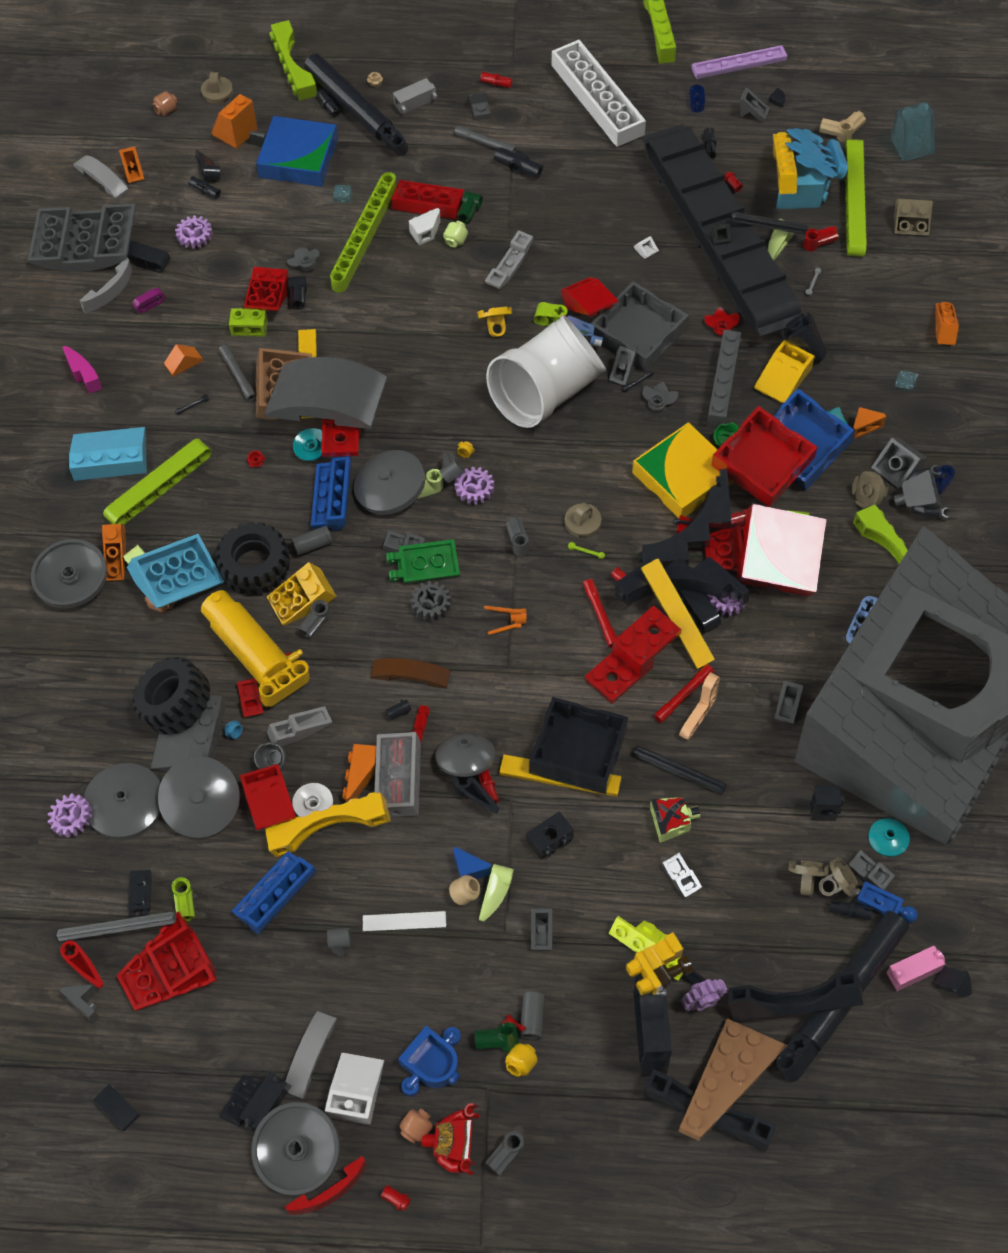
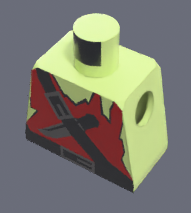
(672, 817)

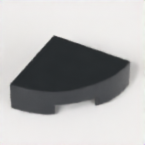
(777, 97)

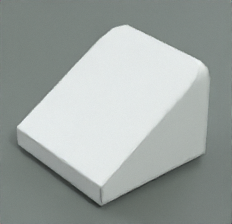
(646, 247)

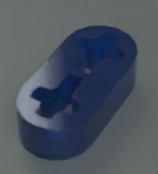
(697, 98)
(944, 482)

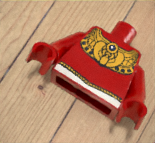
(453, 1140)

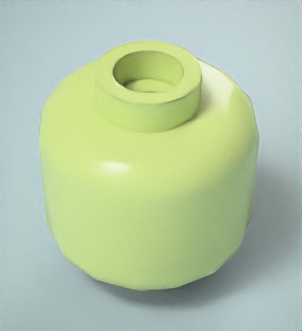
(455, 234)

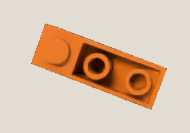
(946, 323)
(114, 549)
(361, 770)

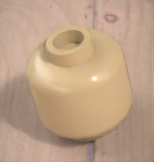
(464, 890)

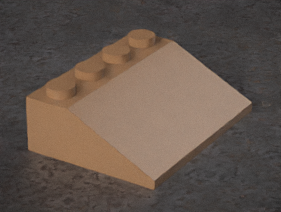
(267, 371)

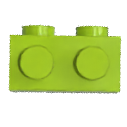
(248, 322)

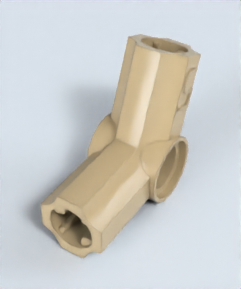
(844, 128)

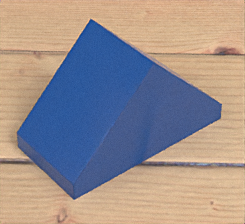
(471, 865)

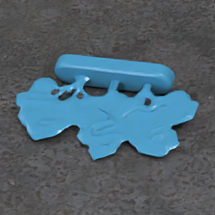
(812, 157)

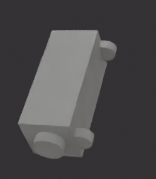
(414, 96)

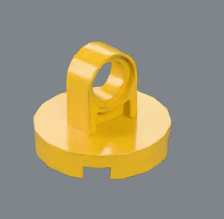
(495, 316)

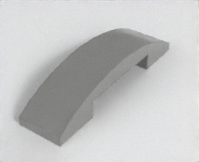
(102, 175)
(511, 261)
(110, 290)
(308, 1053)

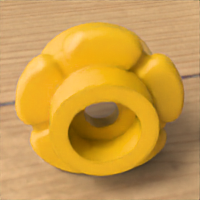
(465, 449)

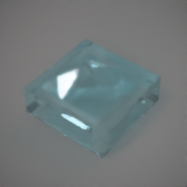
(342, 193)
(906, 380)

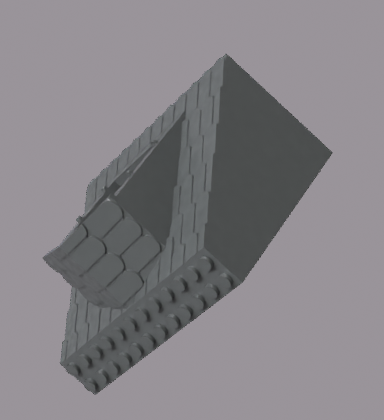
(893, 742)

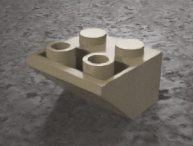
(912, 216)

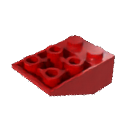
(267, 289)
(588, 297)
(267, 797)

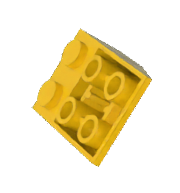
(784, 372)
(298, 593)

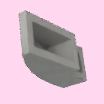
(299, 726)

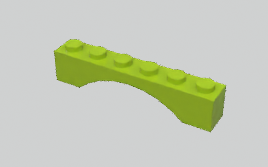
(662, 31)
(301, 80)
(874, 526)

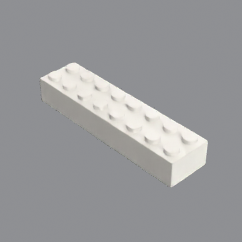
(598, 93)

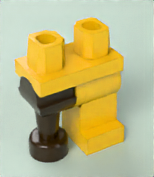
(652, 965)

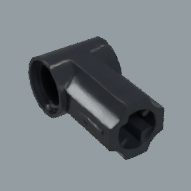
(297, 289)

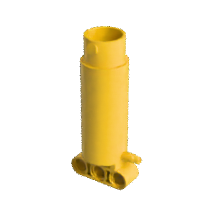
(255, 648)

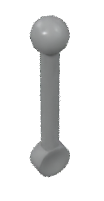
(809, 291)

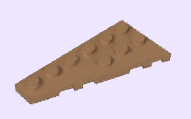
(731, 1070)

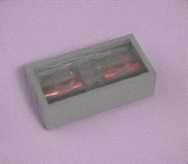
(399, 772)

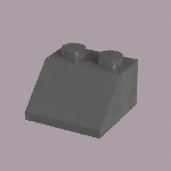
(898, 461)

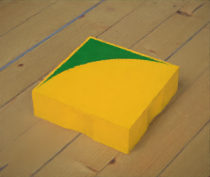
(679, 470)

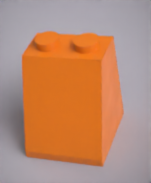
(235, 122)

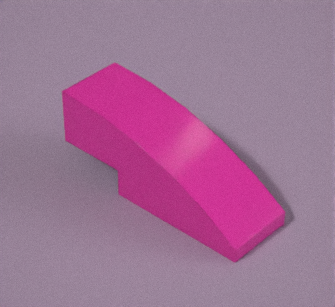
(82, 370)

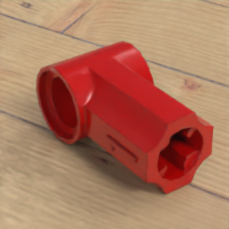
(815, 237)

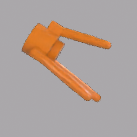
(517, 616)

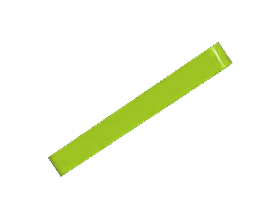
(855, 198)
(363, 232)

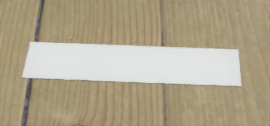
(404, 921)

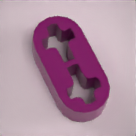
(149, 300)

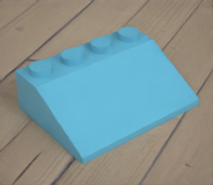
(108, 454)
(175, 571)

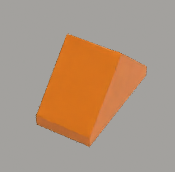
(131, 164)
(181, 359)
(867, 422)

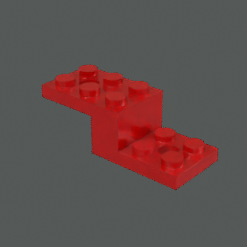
(333, 448)
(633, 654)

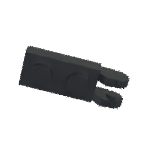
(140, 892)

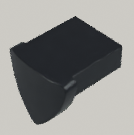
(954, 981)

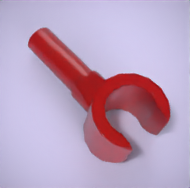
(512, 1020)

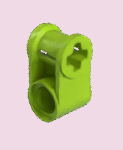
(548, 313)

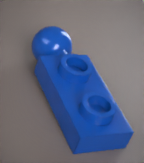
(884, 901)

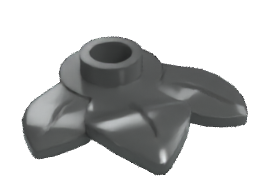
(304, 258)
(660, 395)

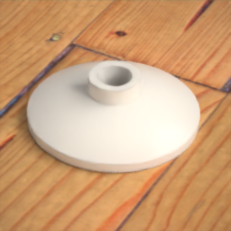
(310, 794)

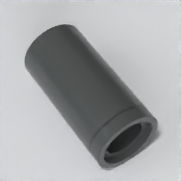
(311, 540)
(532, 1015)

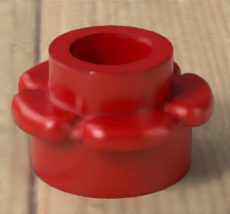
(255, 455)

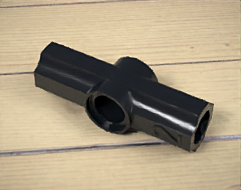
(518, 162)

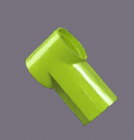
(184, 900)

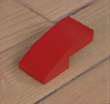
(250, 698)

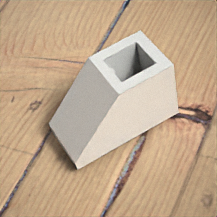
(425, 226)

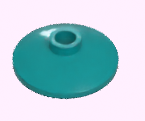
(305, 440)
(888, 845)

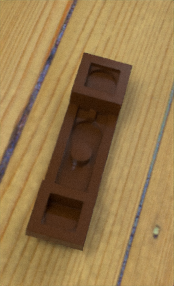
(410, 670)

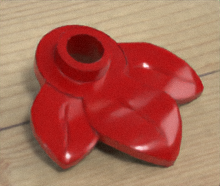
(721, 320)

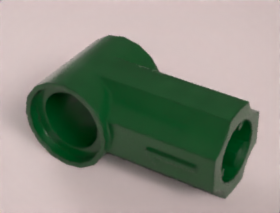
(470, 203)
(504, 1037)

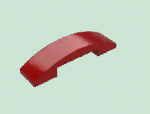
(303, 1206)

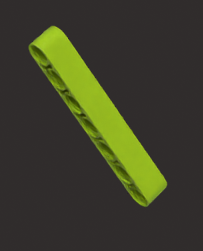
(157, 482)

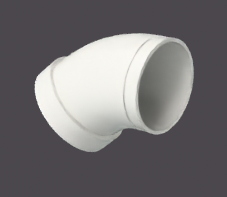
(542, 373)

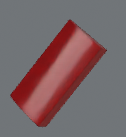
(424, 197)

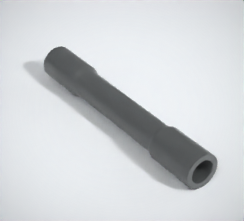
(469, 134)
(245, 386)

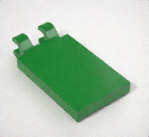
(424, 562)

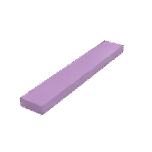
(739, 62)

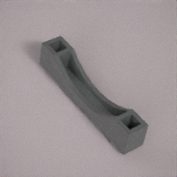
(723, 378)

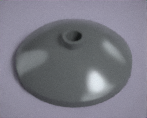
(465, 754)

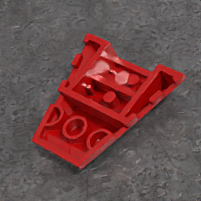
(727, 546)
(167, 966)

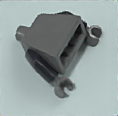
(921, 494)

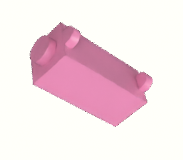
(916, 968)

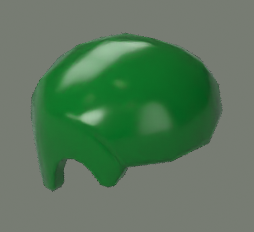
(723, 432)

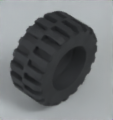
(249, 538)
(185, 705)

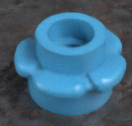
(233, 729)

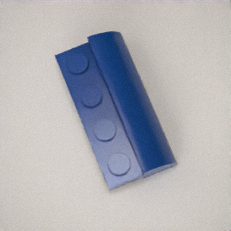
(331, 494)
(273, 891)

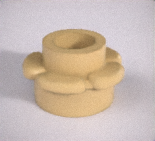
(374, 79)

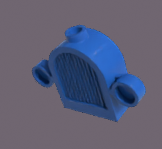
(431, 1060)

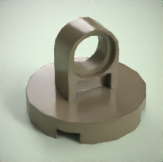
(216, 89)
(869, 489)
(583, 520)
(809, 870)
(842, 878)

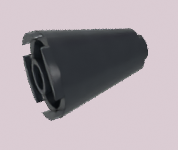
(805, 335)

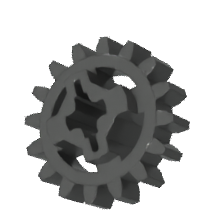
(429, 603)

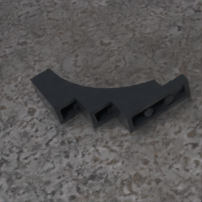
(714, 515)
(705, 578)

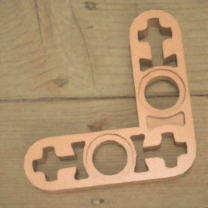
(707, 699)

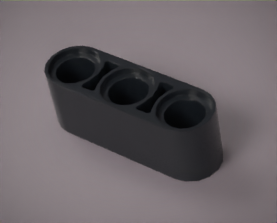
(147, 257)
(700, 610)

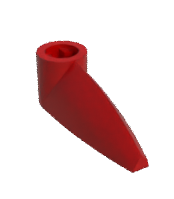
(81, 963)

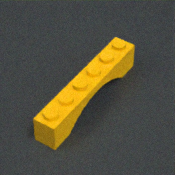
(785, 164)
(290, 835)

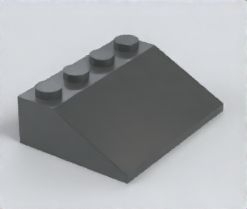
(195, 741)

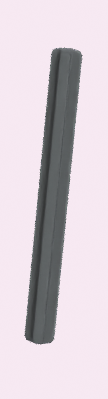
(116, 926)

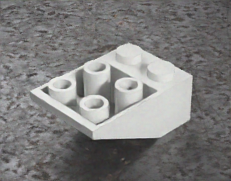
(354, 1089)

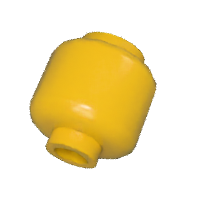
(521, 1060)

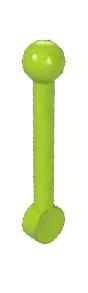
(571, 546)

